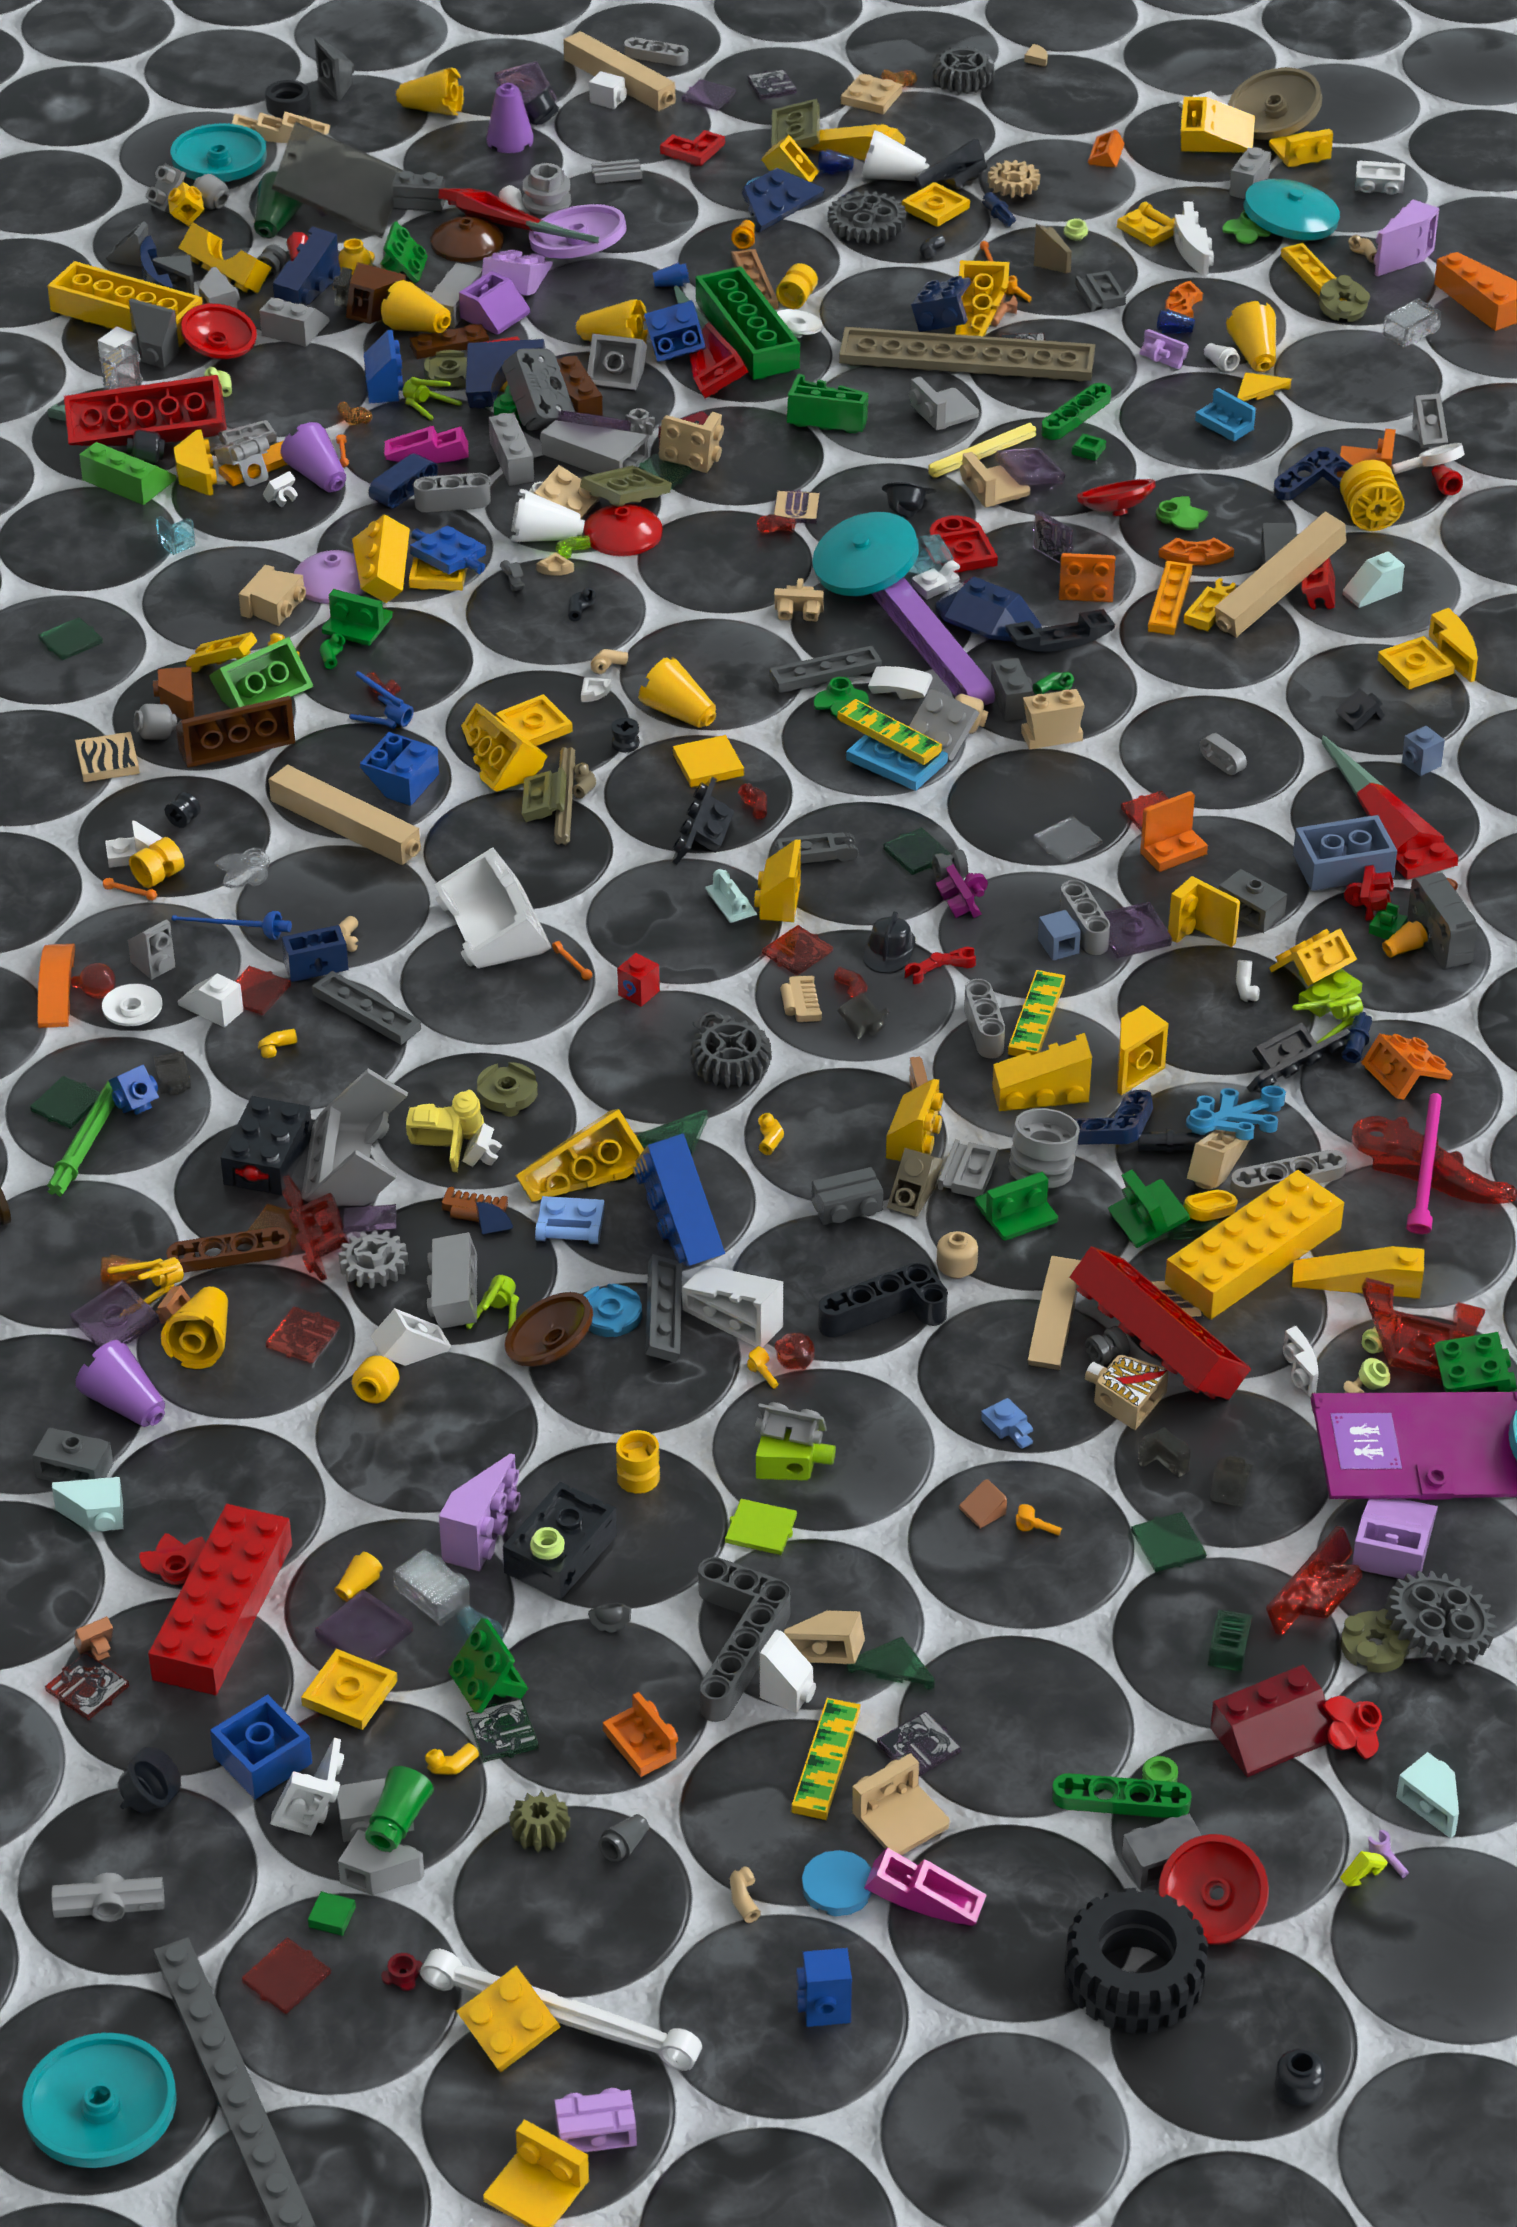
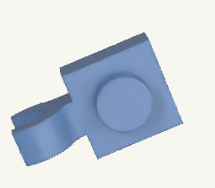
(1007, 1419)

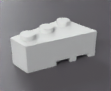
(736, 1303)

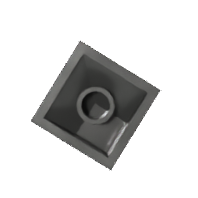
(333, 69)
(155, 332)

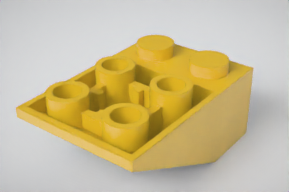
(1214, 127)

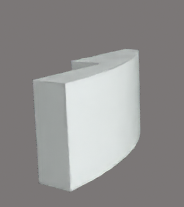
(905, 681)
(1300, 1353)

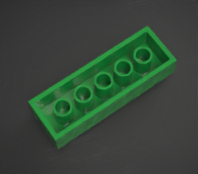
(748, 322)

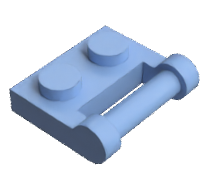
(570, 1219)

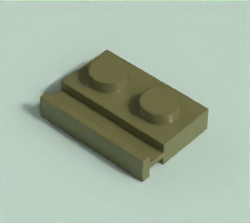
(543, 794)

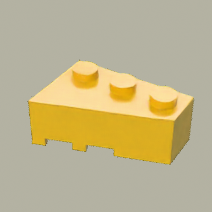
(382, 557)
(1045, 1078)

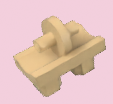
(799, 599)

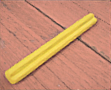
(983, 449)

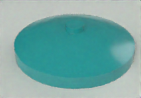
(219, 150)
(1291, 209)
(865, 554)
(99, 2100)

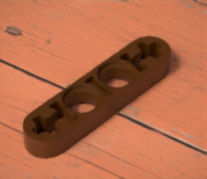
(228, 1245)

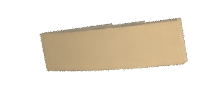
(277, 129)
(1054, 1314)

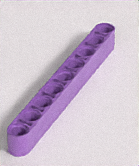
(934, 642)

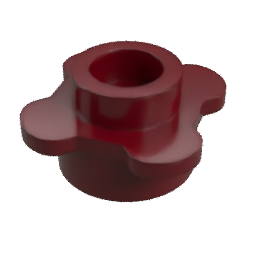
(402, 1963)

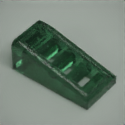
(1226, 1656)

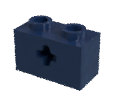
(315, 953)

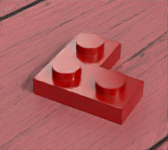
(695, 151)

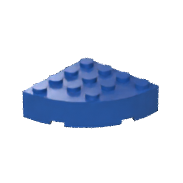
(678, 1200)

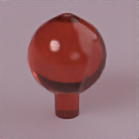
(95, 980)
(795, 1351)

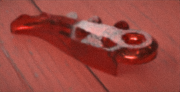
(1401, 1154)

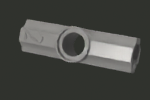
(108, 1897)

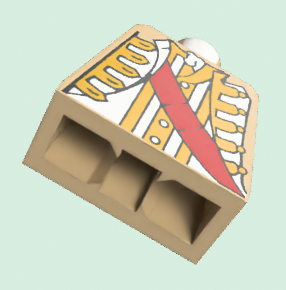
(1128, 1388)

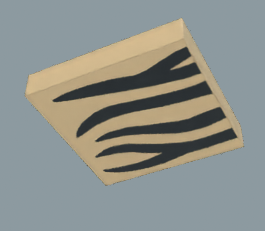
(107, 757)

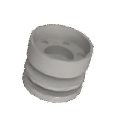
(1045, 1143)

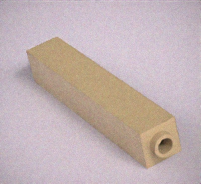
(640, 80)
(1280, 574)
(345, 814)

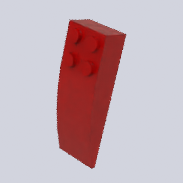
(164, 407)

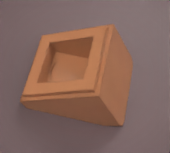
(984, 1504)

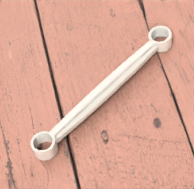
(676, 2048)

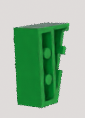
(826, 407)

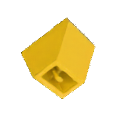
(915, 1121)

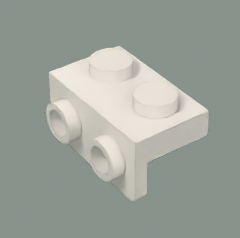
(1380, 177)

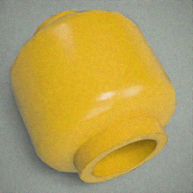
(375, 1379)

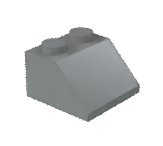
(291, 322)
(616, 361)

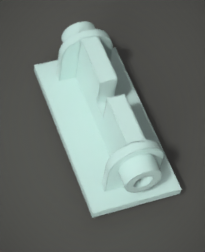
(729, 897)

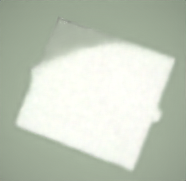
(1068, 839)

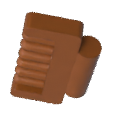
(465, 1208)

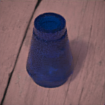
(834, 161)
(1174, 322)

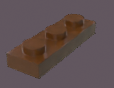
(451, 339)

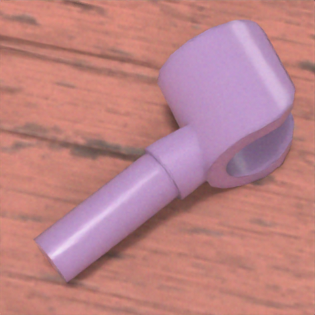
(1383, 1848)

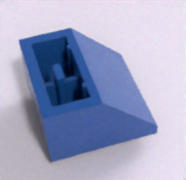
(675, 331)
(383, 369)
(401, 767)

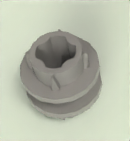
(546, 190)

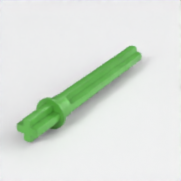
(67, 1168)

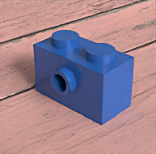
(825, 1987)

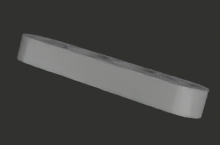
(1252, 1180)

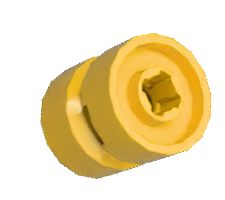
(796, 286)
(156, 862)
(637, 1461)

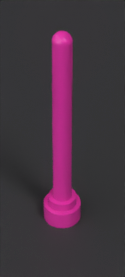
(1419, 1219)

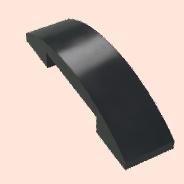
(1089, 627)

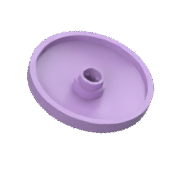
(591, 219)

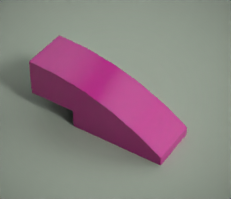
(437, 447)
(924, 1889)

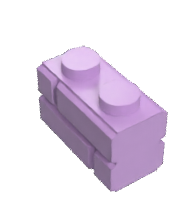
(597, 2120)

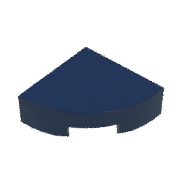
(492, 1218)

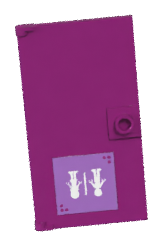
(1416, 1444)

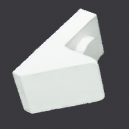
(122, 848)

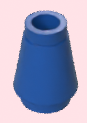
(671, 276)

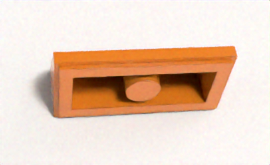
(1107, 149)

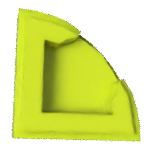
(1361, 1866)

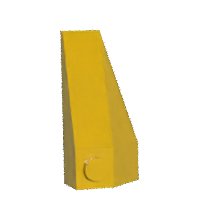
(854, 140)
(983, 295)
(500, 751)
(589, 1158)
(1349, 1270)

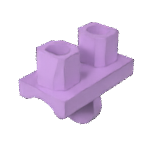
(1163, 349)

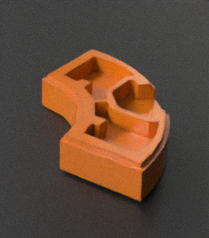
(1183, 298)
(1196, 553)

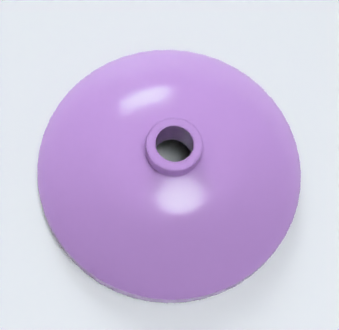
(327, 572)

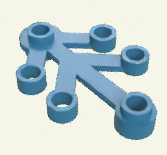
(1204, 1120)

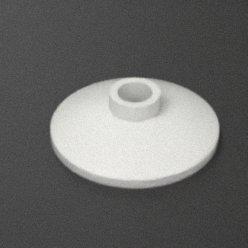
(800, 322)
(132, 1005)

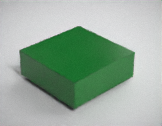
(1089, 447)
(331, 1913)

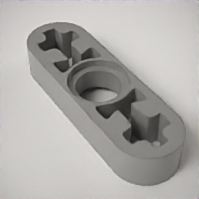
(656, 51)

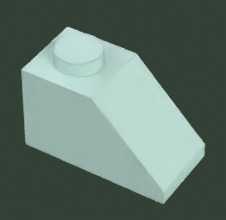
(1375, 580)
(91, 1503)
(1431, 1792)

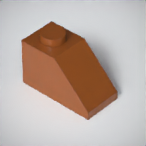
(176, 690)

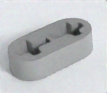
(1223, 754)

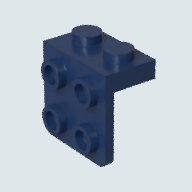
(941, 304)

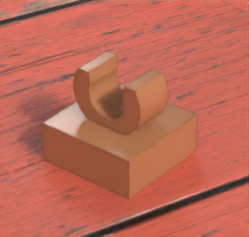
(171, 1303)
(95, 1638)

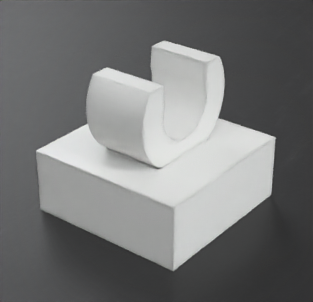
(280, 486)
(482, 1147)

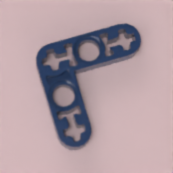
(1324, 469)
(1124, 1127)

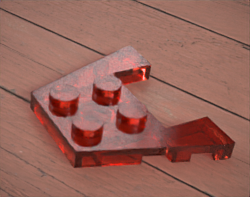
(1412, 1339)

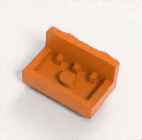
(642, 1736)

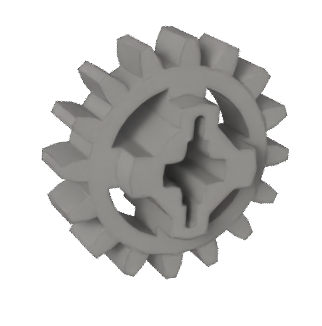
(373, 1258)

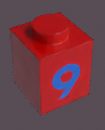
(638, 979)

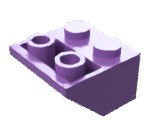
(493, 303)

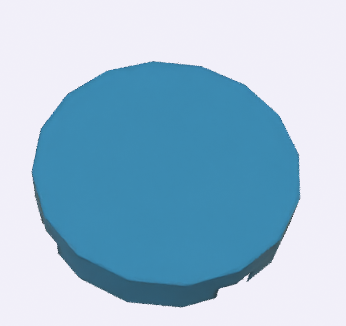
(615, 1310)
(836, 1882)

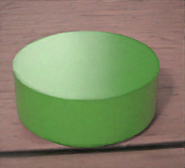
(1160, 1769)

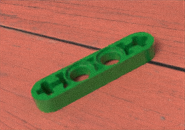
(1058, 425)
(1122, 1790)

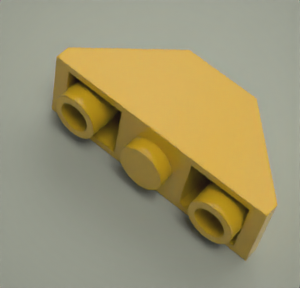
(195, 463)

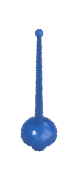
(271, 924)

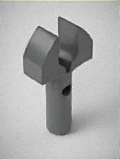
(514, 572)

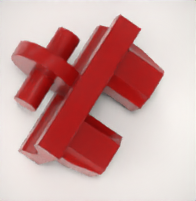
(1371, 892)

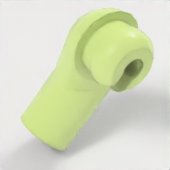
(224, 378)

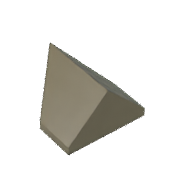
(1051, 250)

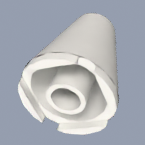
(891, 160)
(543, 520)

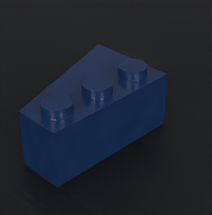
(311, 269)

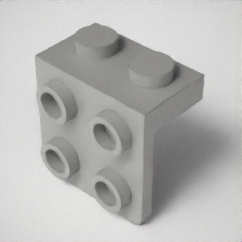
(942, 407)

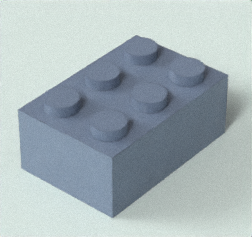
(1339, 851)

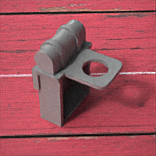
(245, 452)

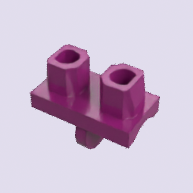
(972, 886)

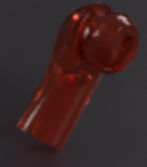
(772, 523)
(392, 687)
(756, 798)
(851, 979)

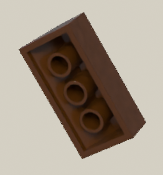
(236, 732)

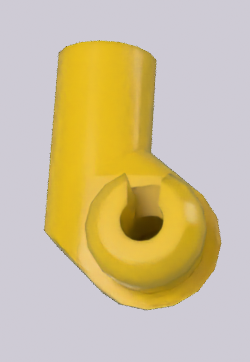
(771, 1131)

